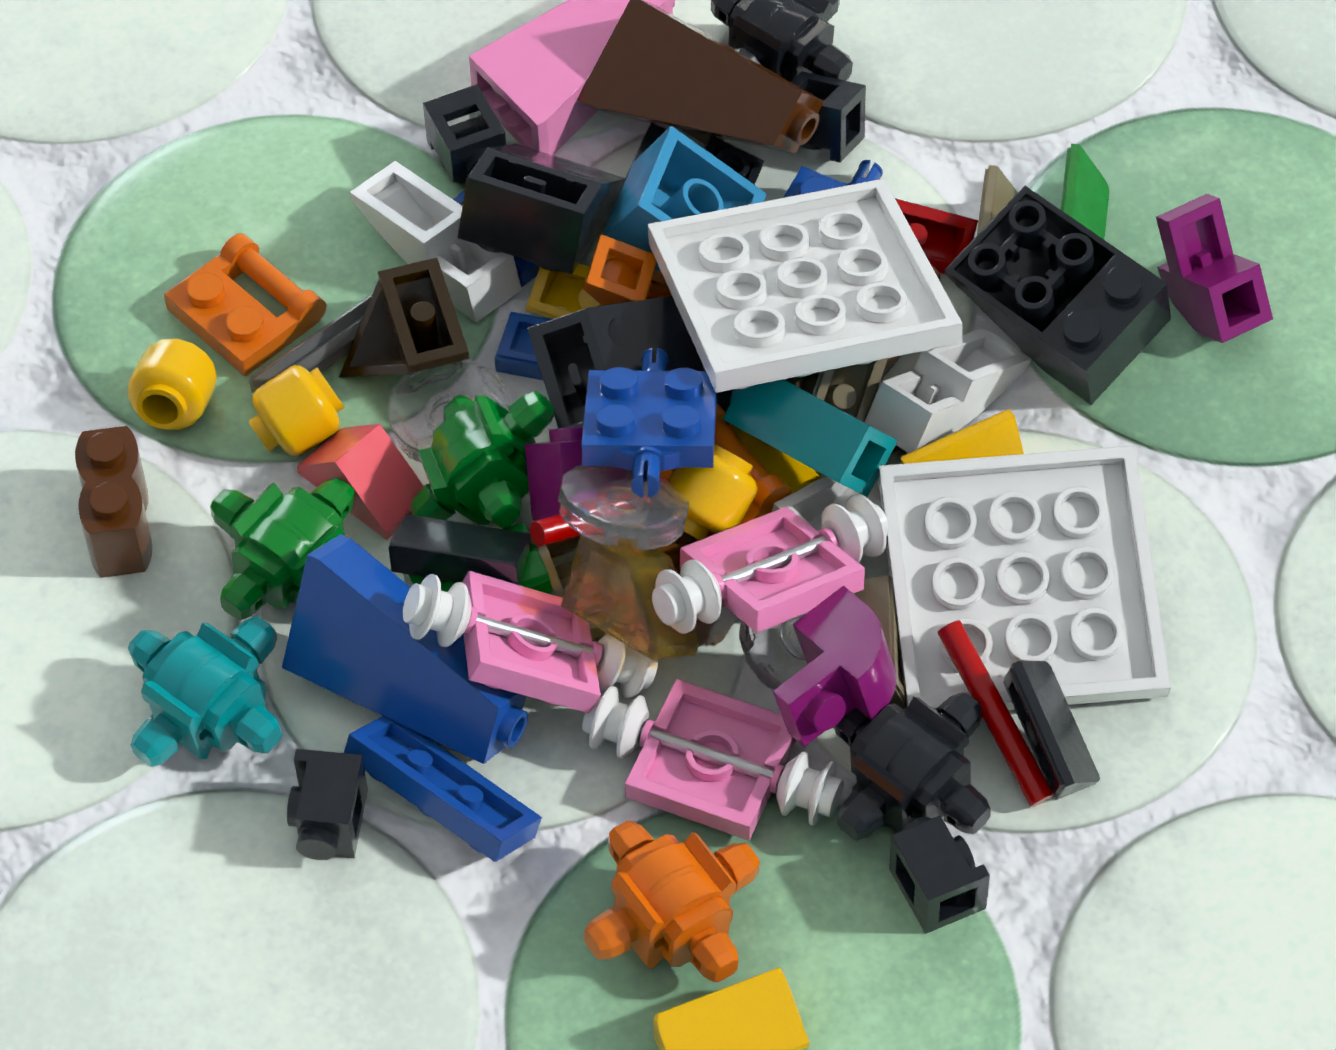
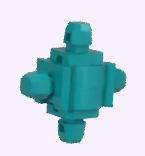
(204, 691)

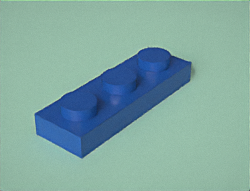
(444, 788)

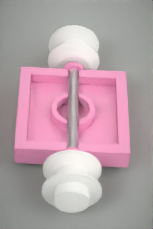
(771, 567)
(525, 641)
(712, 759)

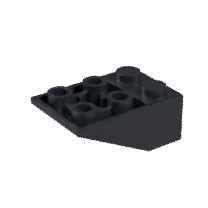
(536, 206)
(1062, 293)
(605, 340)

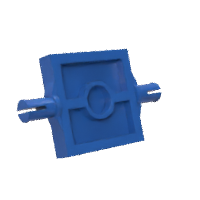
(649, 420)

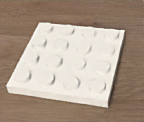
(803, 285)
(1037, 566)

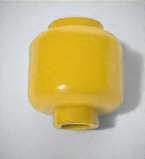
(172, 384)
(295, 411)
(716, 494)

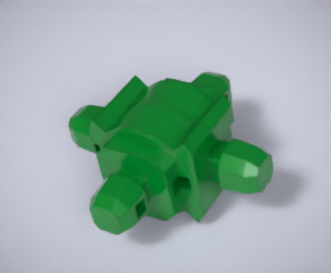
(481, 459)
(274, 540)

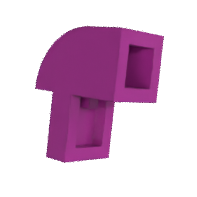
(1205, 280)
(844, 668)

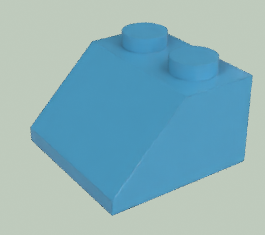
(674, 182)

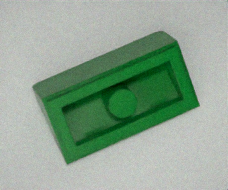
(1085, 191)

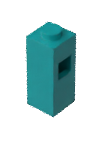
(812, 432)

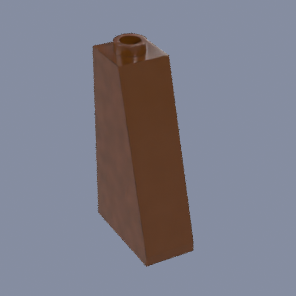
(688, 80)

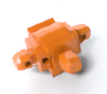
(672, 901)

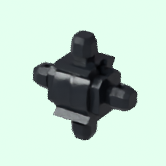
(785, 35)
(912, 767)

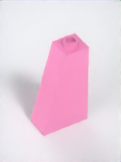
(542, 68)

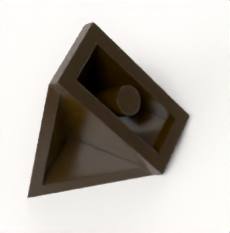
(407, 324)

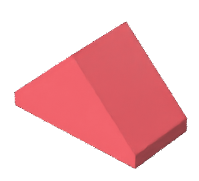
(375, 471)

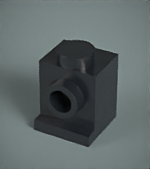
(840, 117)
(465, 142)
(327, 803)
(937, 873)

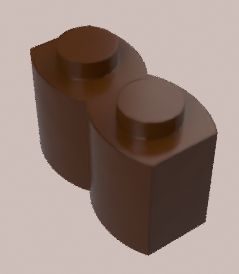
(113, 501)

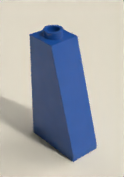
(356, 644)

